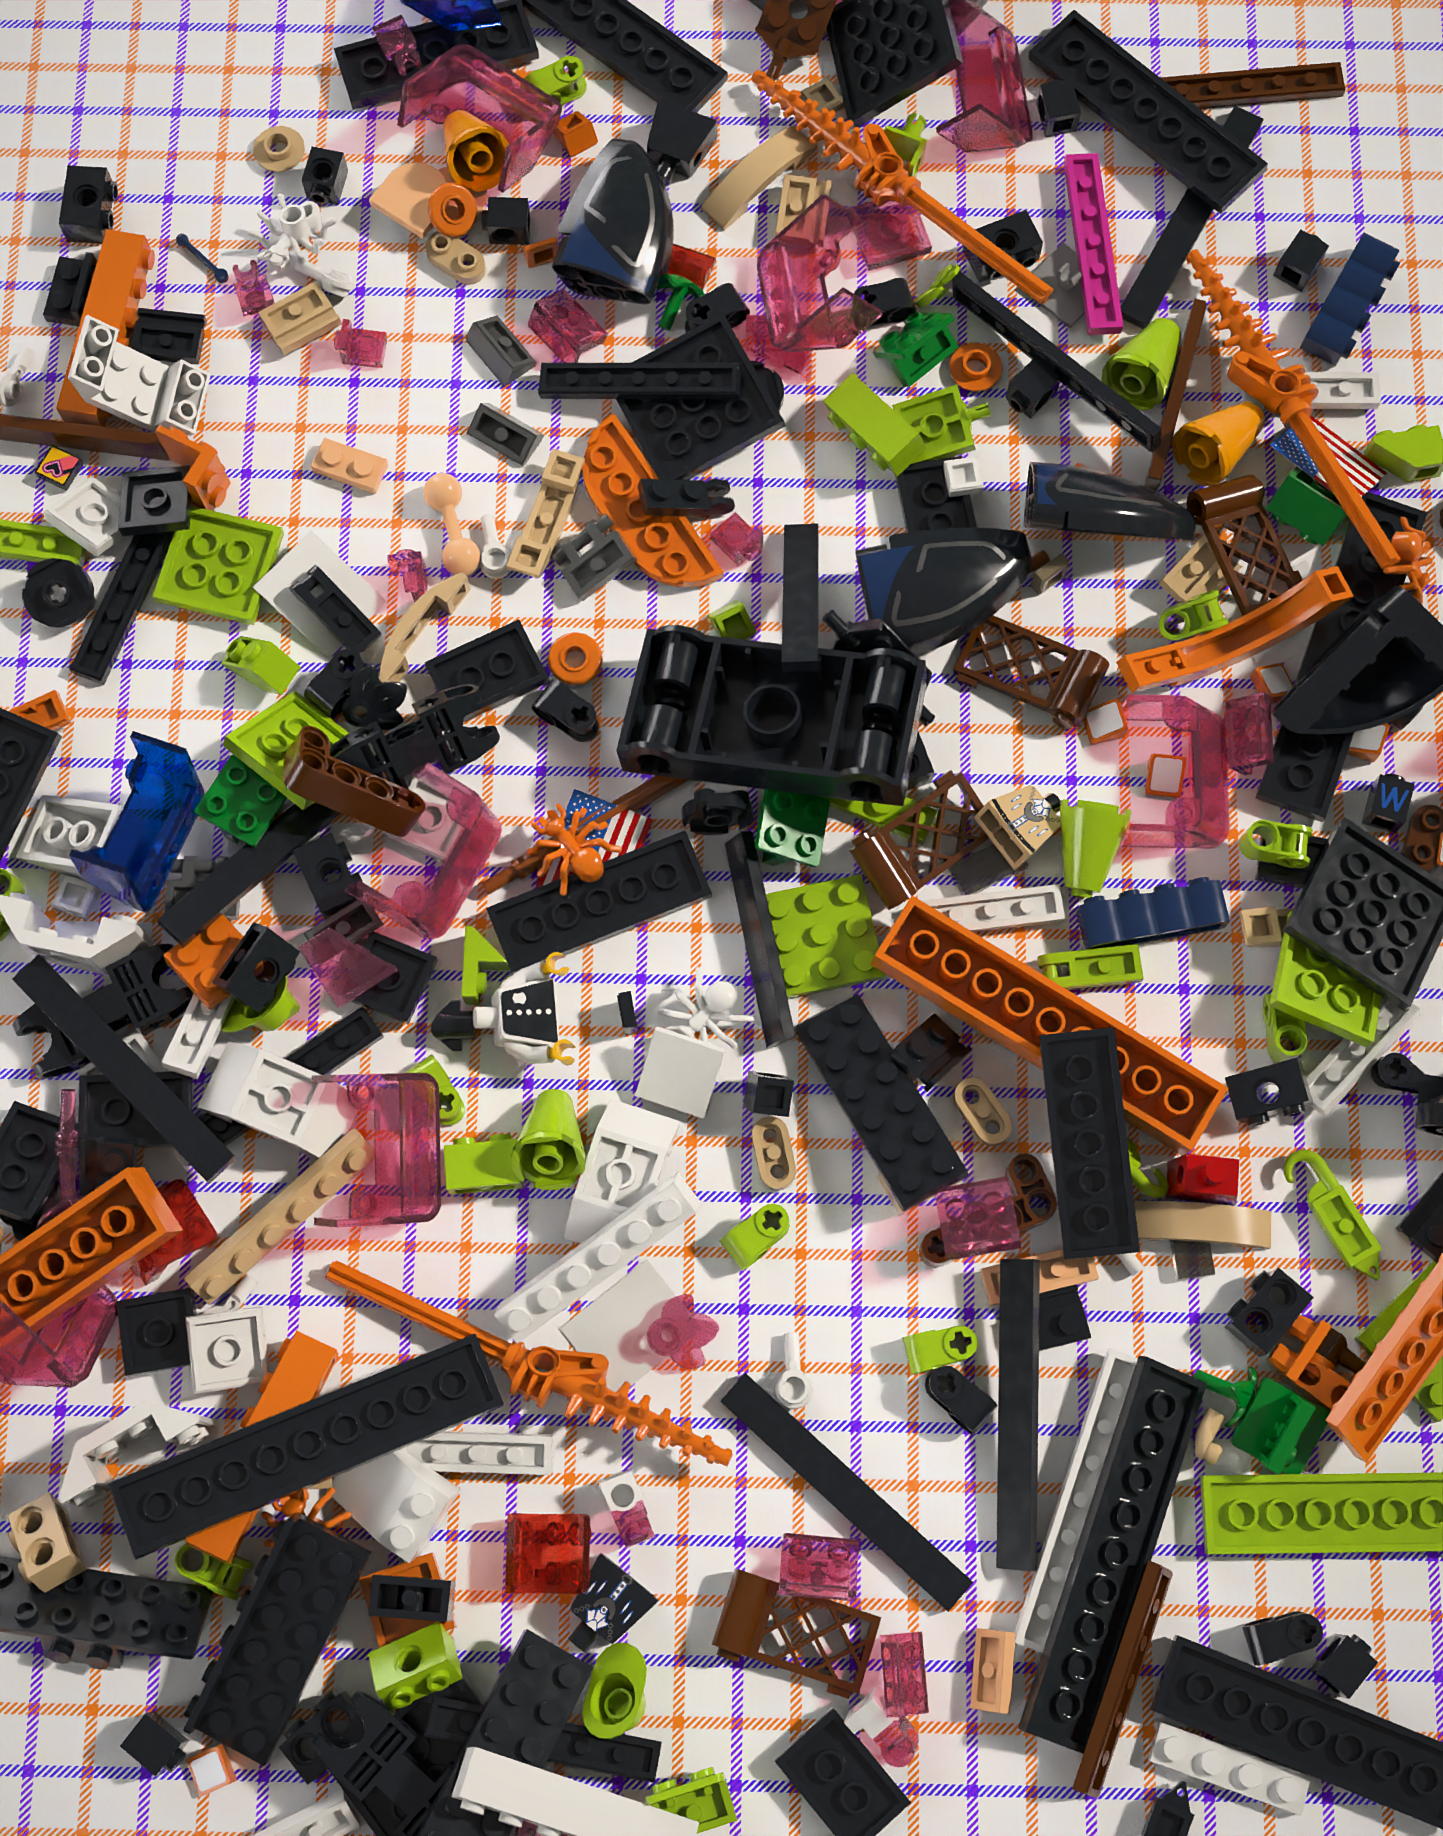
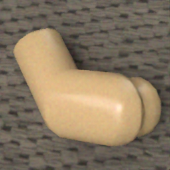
(1205, 1435)

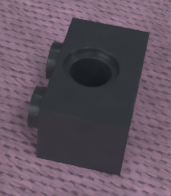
(83, 187)
(1014, 233)
(316, 861)
(238, 974)
(1247, 1087)
(412, 1598)

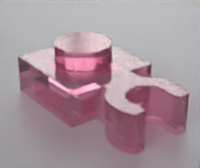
(397, 42)
(252, 289)

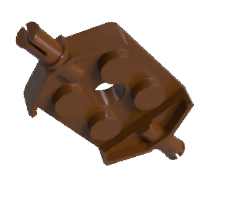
(792, 37)

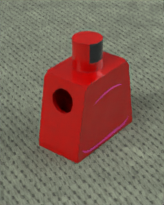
(1204, 1179)

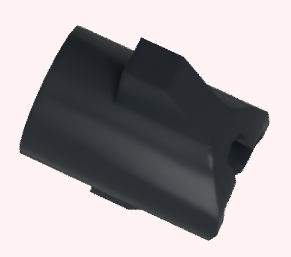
(453, 1026)

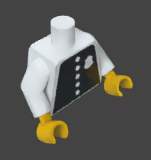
(527, 1015)

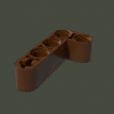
(347, 789)
(1022, 1193)

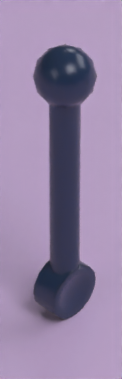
(220, 274)

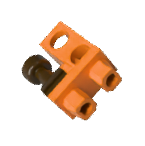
(1313, 1365)

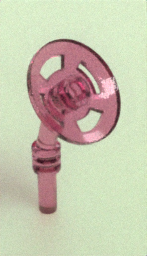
(65, 1156)

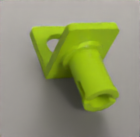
(908, 142)

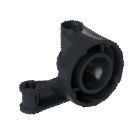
(1412, 1080)

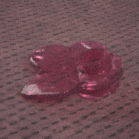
(688, 1332)

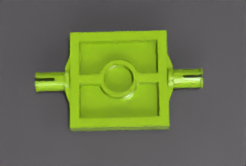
(942, 422)

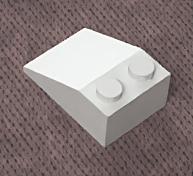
(63, 826)
(396, 1501)

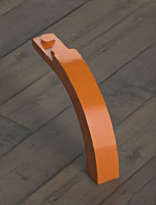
(1239, 639)

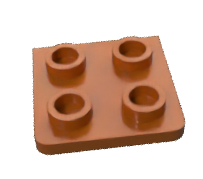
(207, 475)

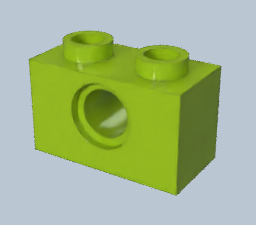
(415, 1666)

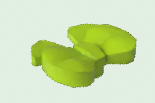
(937, 289)

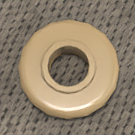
(283, 160)

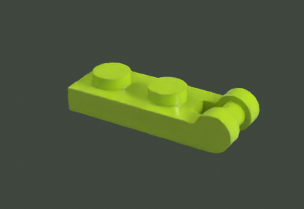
(1094, 967)

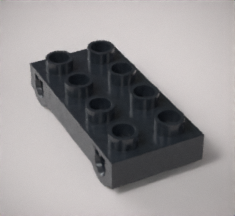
(734, 718)

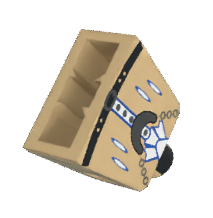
(1020, 822)

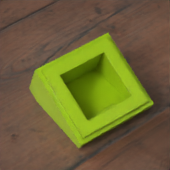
(732, 621)

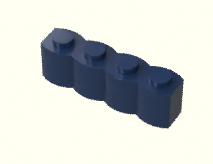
(1350, 298)
(1153, 916)

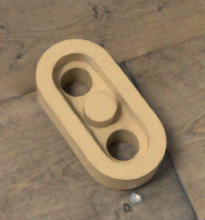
(451, 258)
(984, 1111)
(773, 1154)

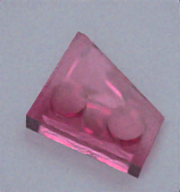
(759, 345)
(343, 966)

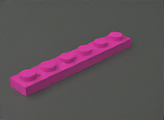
(1093, 244)

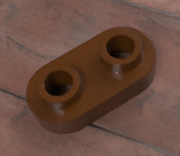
(1423, 836)

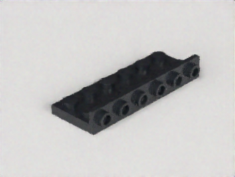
(277, 1637)

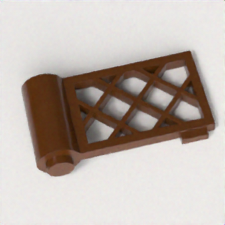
(1235, 502)
(1068, 695)
(883, 859)
(745, 1623)

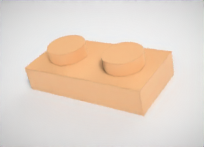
(349, 465)
(992, 1670)

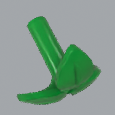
(681, 287)
(1240, 1392)

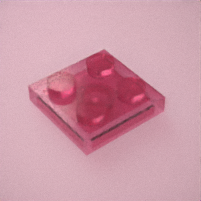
(890, 234)
(977, 1218)

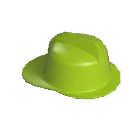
(269, 1017)
(615, 1692)

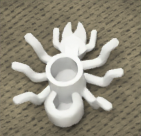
(298, 225)
(707, 1009)

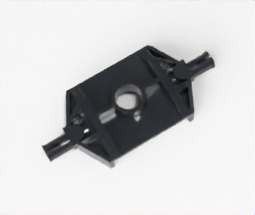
(868, 636)

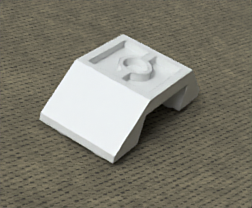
(135, 384)
(113, 941)
(278, 1099)
(619, 1167)
(87, 1473)

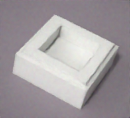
(963, 476)
(75, 897)

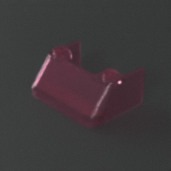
(478, 84)
(989, 85)
(794, 284)
(1204, 816)
(433, 909)
(405, 1149)
(61, 1350)

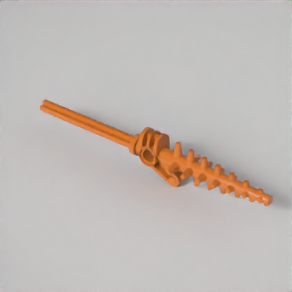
(886, 179)
(1285, 394)
(570, 1373)

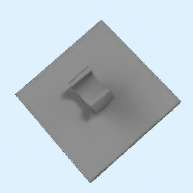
(1062, 274)

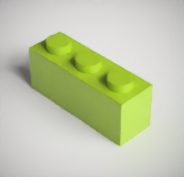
(873, 425)

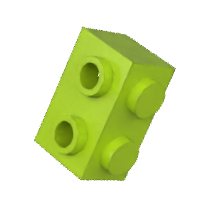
(480, 1165)

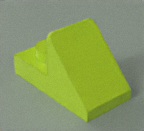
(478, 956)

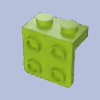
(701, 1800)

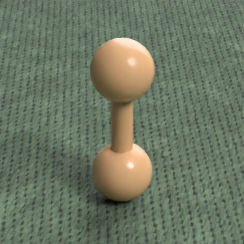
(443, 494)

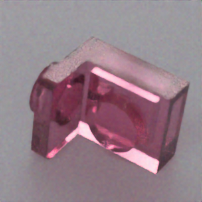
(360, 345)
(738, 539)
(413, 568)

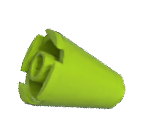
(1144, 365)
(1090, 843)
(550, 1143)

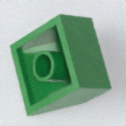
(1307, 507)

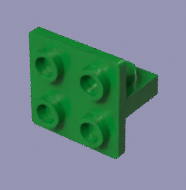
(918, 345)
(240, 803)
(792, 828)
(1280, 1428)

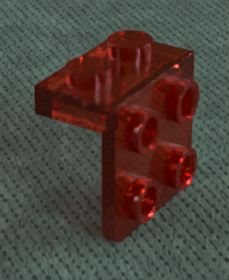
(195, 1235)
(547, 1553)

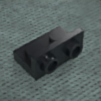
(69, 290)

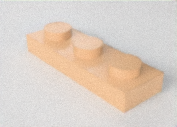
(1054, 1274)

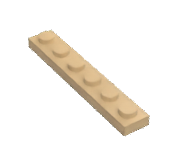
(280, 1217)

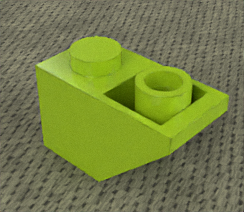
(1408, 453)
(260, 664)

